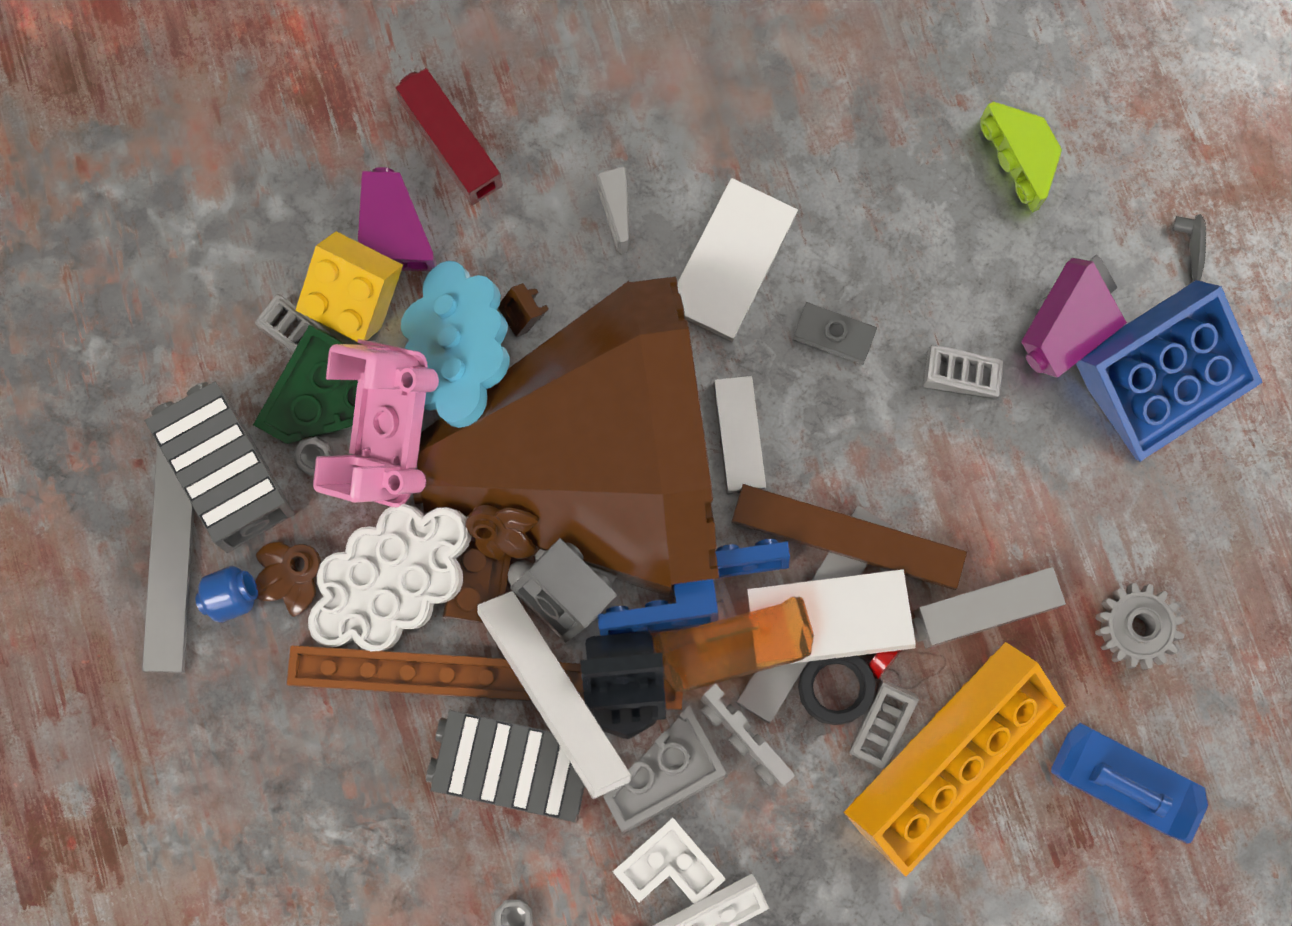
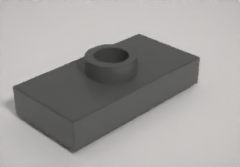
(834, 333)

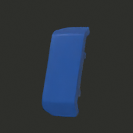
(1131, 783)

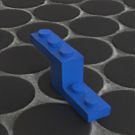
(696, 600)

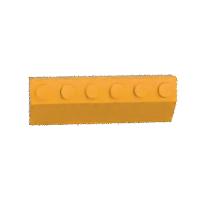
(955, 758)

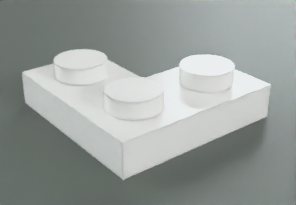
(673, 855)

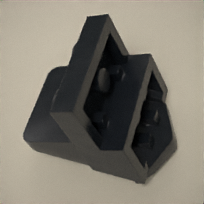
(623, 682)

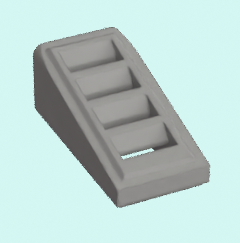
(613, 193)
(272, 314)
(935, 381)
(903, 715)

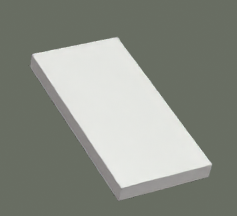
(733, 258)
(849, 613)

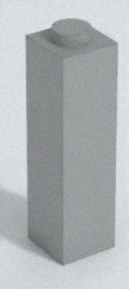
(987, 608)

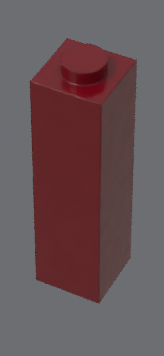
(448, 136)

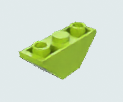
(1024, 149)

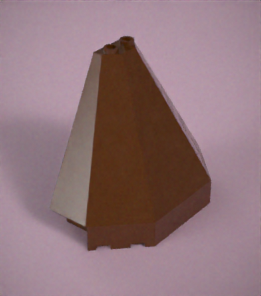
(596, 443)

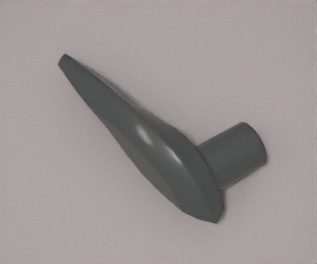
(1197, 244)

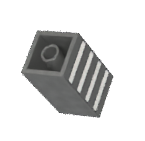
(219, 466)
(504, 766)

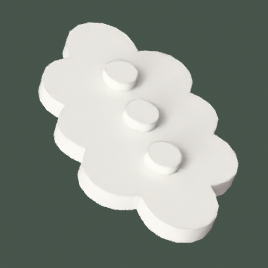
(389, 578)

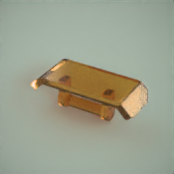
(736, 645)

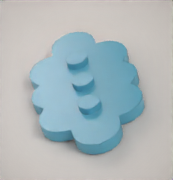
(461, 339)

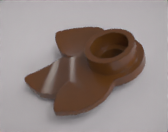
(502, 531)
(283, 579)

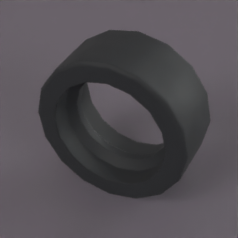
(834, 717)

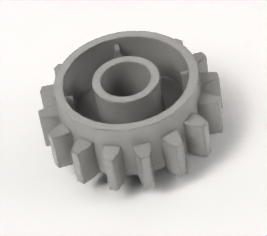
(1159, 624)

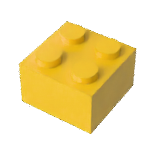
(348, 287)

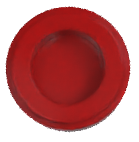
(882, 662)

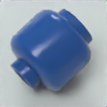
(226, 594)

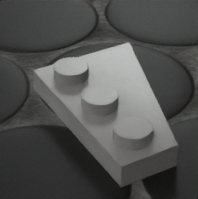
(770, 766)
(667, 774)

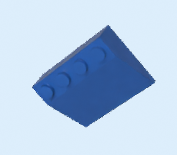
(1170, 368)

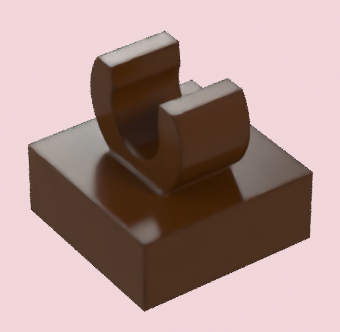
(521, 309)

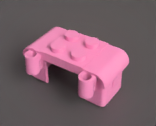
(384, 424)

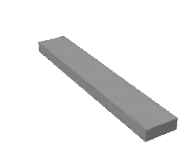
(168, 573)
(770, 687)

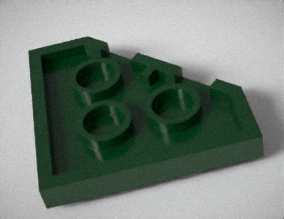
(303, 398)

